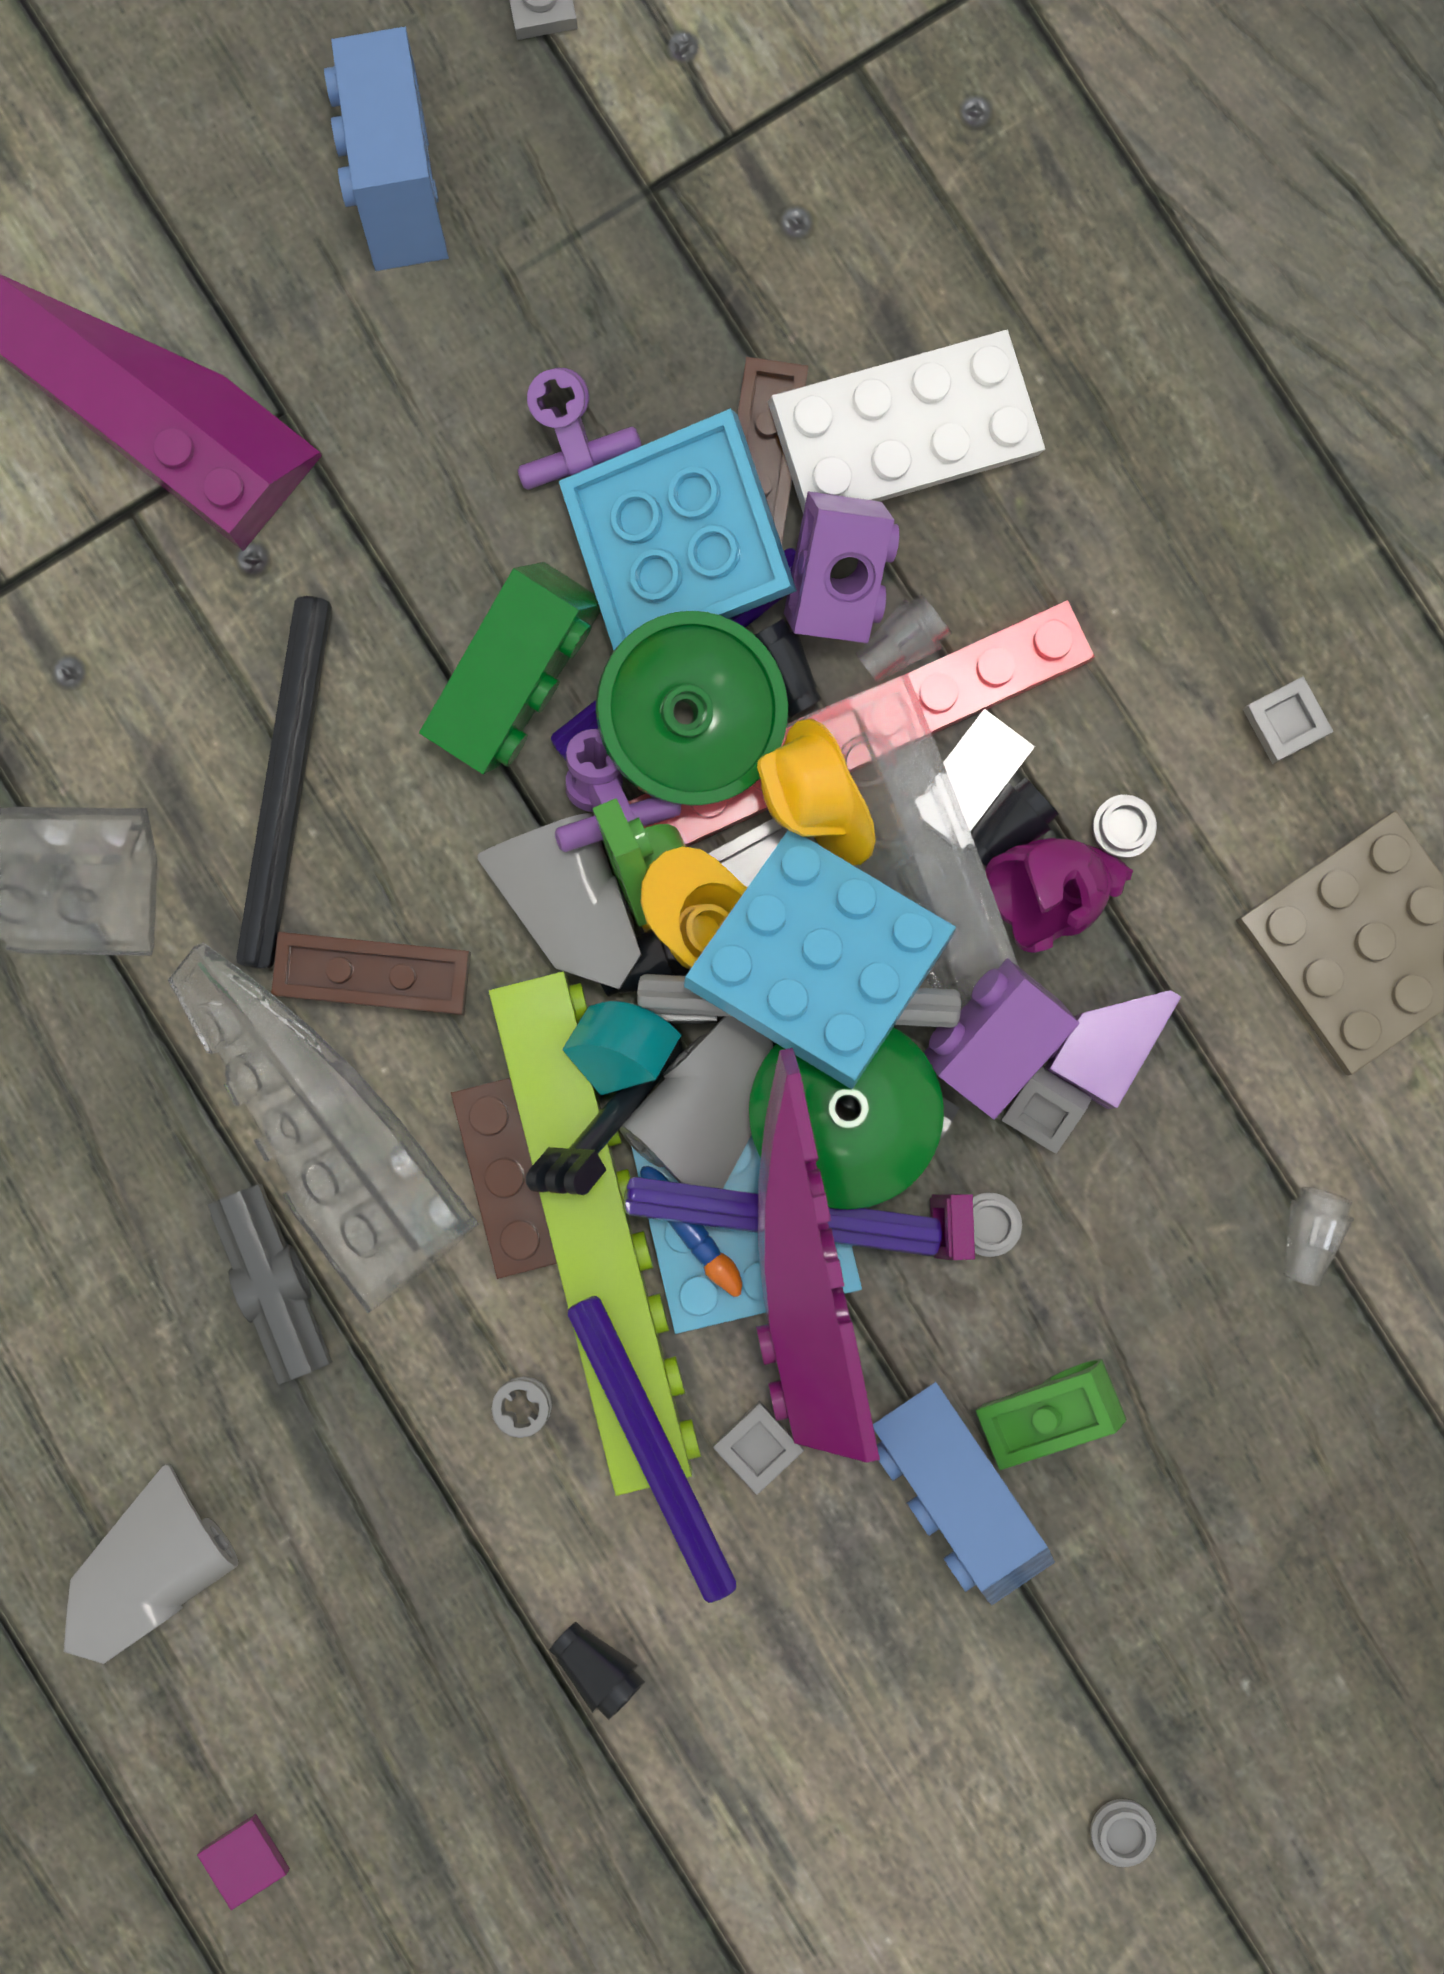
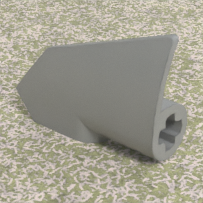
(567, 902)
(701, 1110)
(144, 1571)

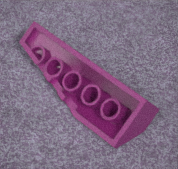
(158, 411)
(803, 1286)

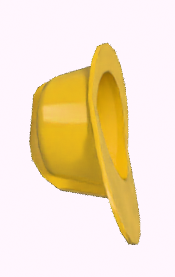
(815, 794)
(687, 900)

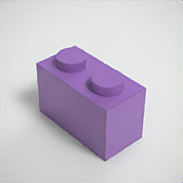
(1000, 1038)

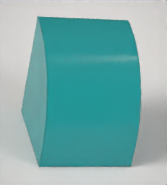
(620, 1045)

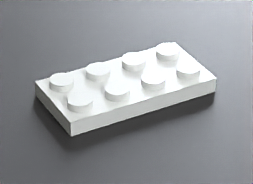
(909, 422)

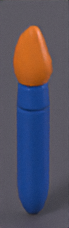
(717, 1266)

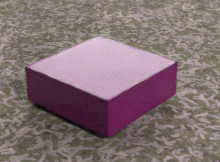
(957, 1225)
(243, 1862)

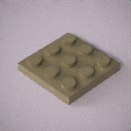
(1359, 942)

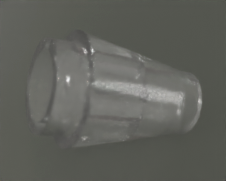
(904, 638)
(1315, 1233)

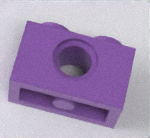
(830, 531)

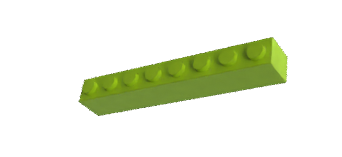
(590, 1231)

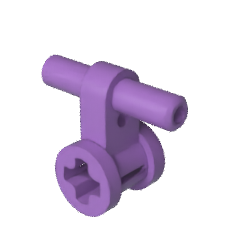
(577, 450)
(594, 781)

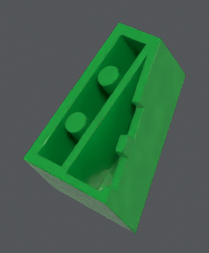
(511, 666)

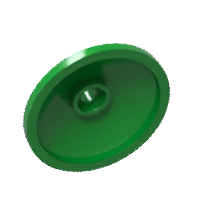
(733, 697)
(891, 1138)

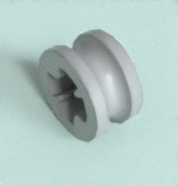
(535, 1393)

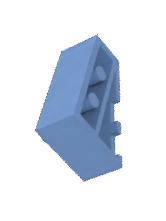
(385, 147)
(960, 1496)

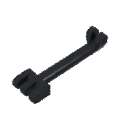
(579, 1166)

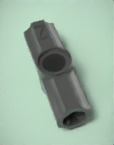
(269, 1283)

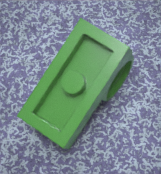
(633, 849)
(1053, 1416)

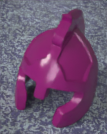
(1053, 889)

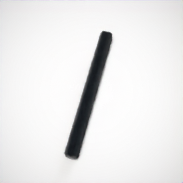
(284, 782)

